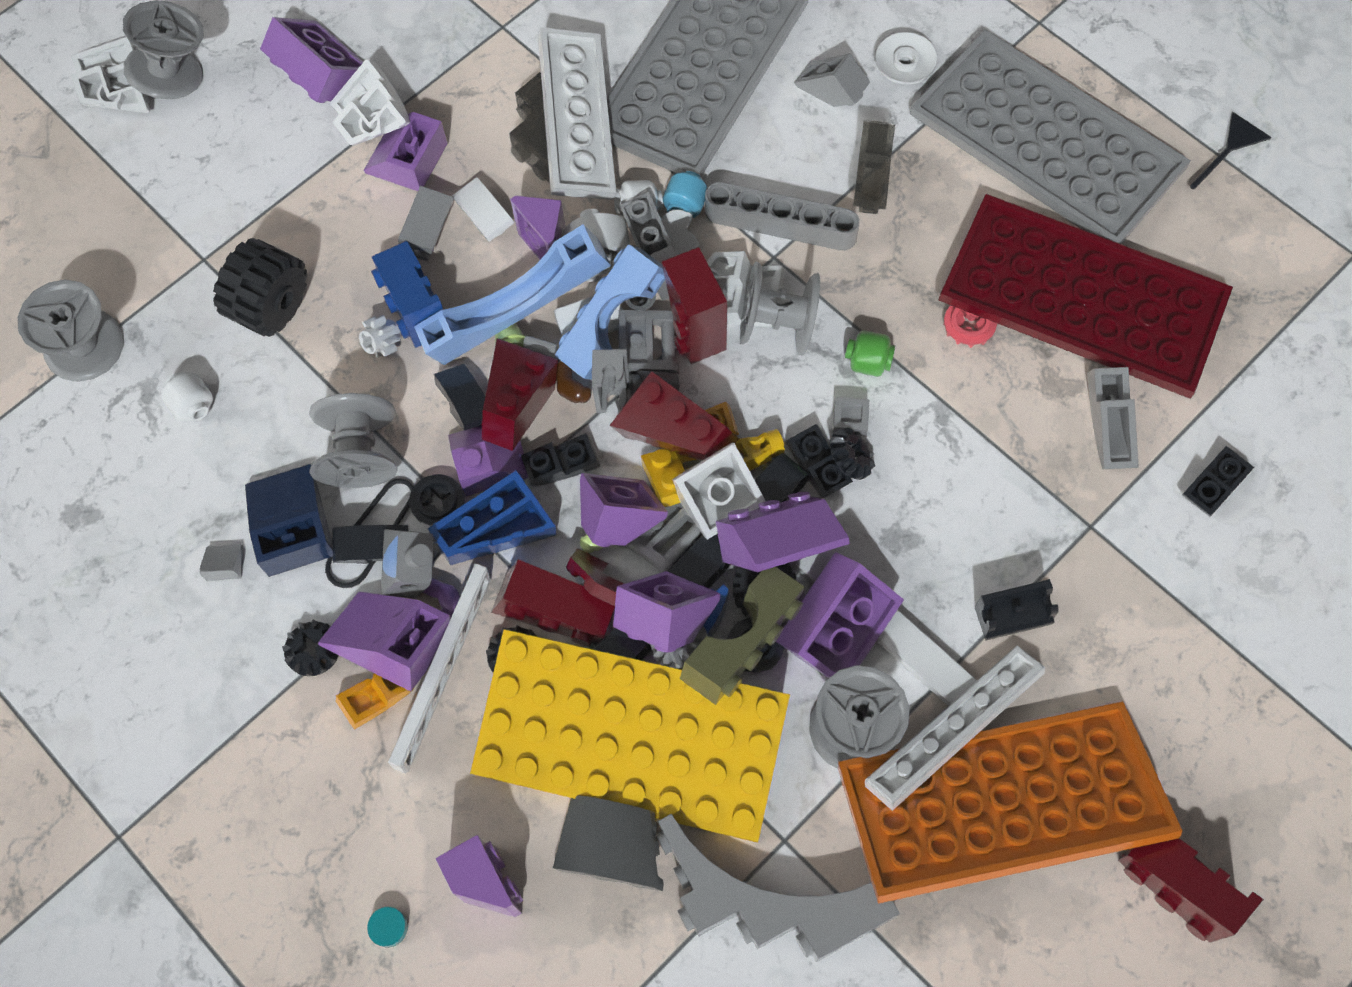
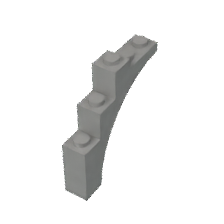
(716, 897)

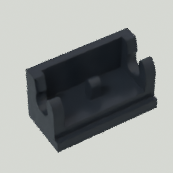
(1016, 610)

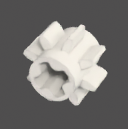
(380, 336)

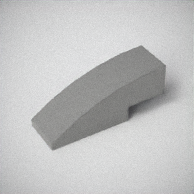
(1113, 417)

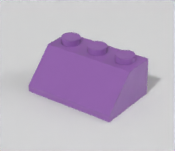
(310, 56)
(779, 532)
(840, 617)

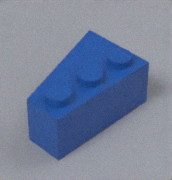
(406, 287)
(493, 522)

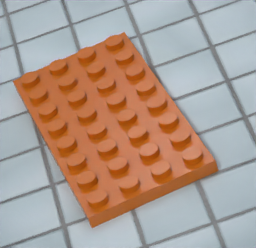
(1013, 804)

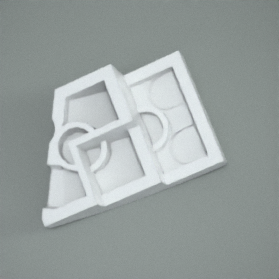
(102, 81)
(368, 105)
(733, 274)

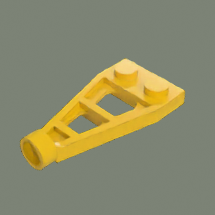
(665, 464)

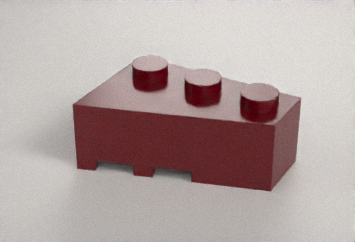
(696, 306)
(515, 392)
(671, 421)
(552, 604)
(1190, 888)

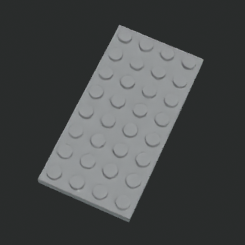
(696, 78)
(1050, 138)

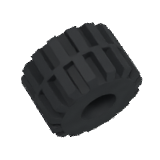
(260, 287)

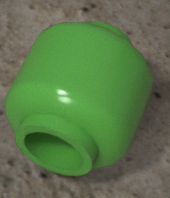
(870, 353)

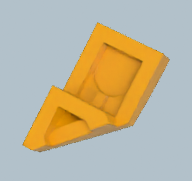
(369, 699)

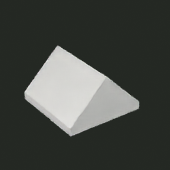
(716, 488)

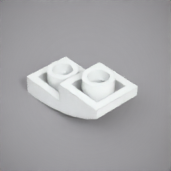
(483, 209)

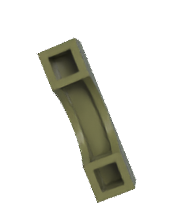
(718, 663)

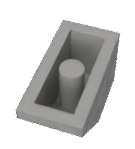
(834, 80)

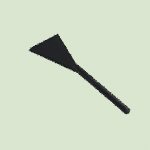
(1240, 135)

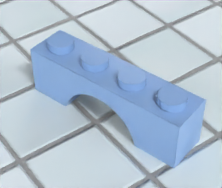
(632, 276)

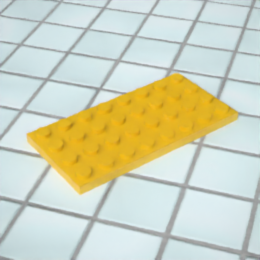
(629, 735)

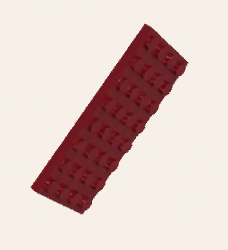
(1087, 295)

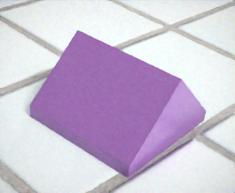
(538, 222)

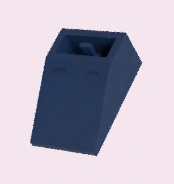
(287, 521)

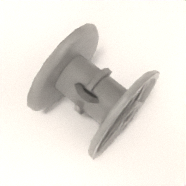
(163, 41)
(796, 314)
(70, 330)
(352, 419)
(861, 695)

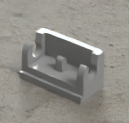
(425, 221)
(609, 377)

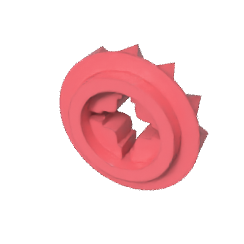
(954, 321)

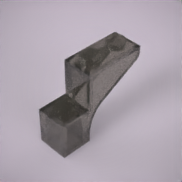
(529, 137)
(873, 166)

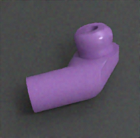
(445, 593)

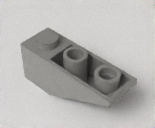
(649, 231)

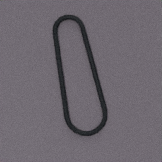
(359, 522)

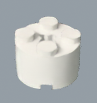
(610, 231)

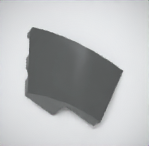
(610, 843)

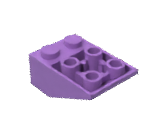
(388, 636)

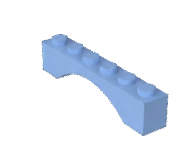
(562, 268)

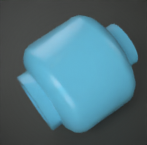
(685, 193)

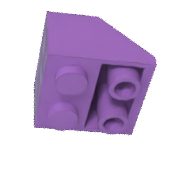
(409, 152)
(476, 877)

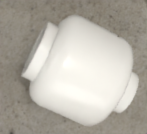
(635, 188)
(187, 396)

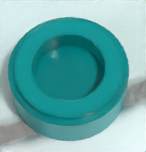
(387, 927)

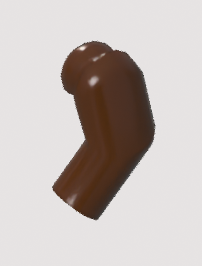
(569, 387)

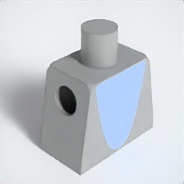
(406, 562)

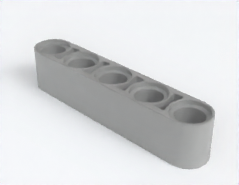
(769, 205)

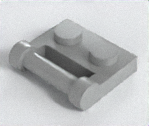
(637, 338)
(652, 541)

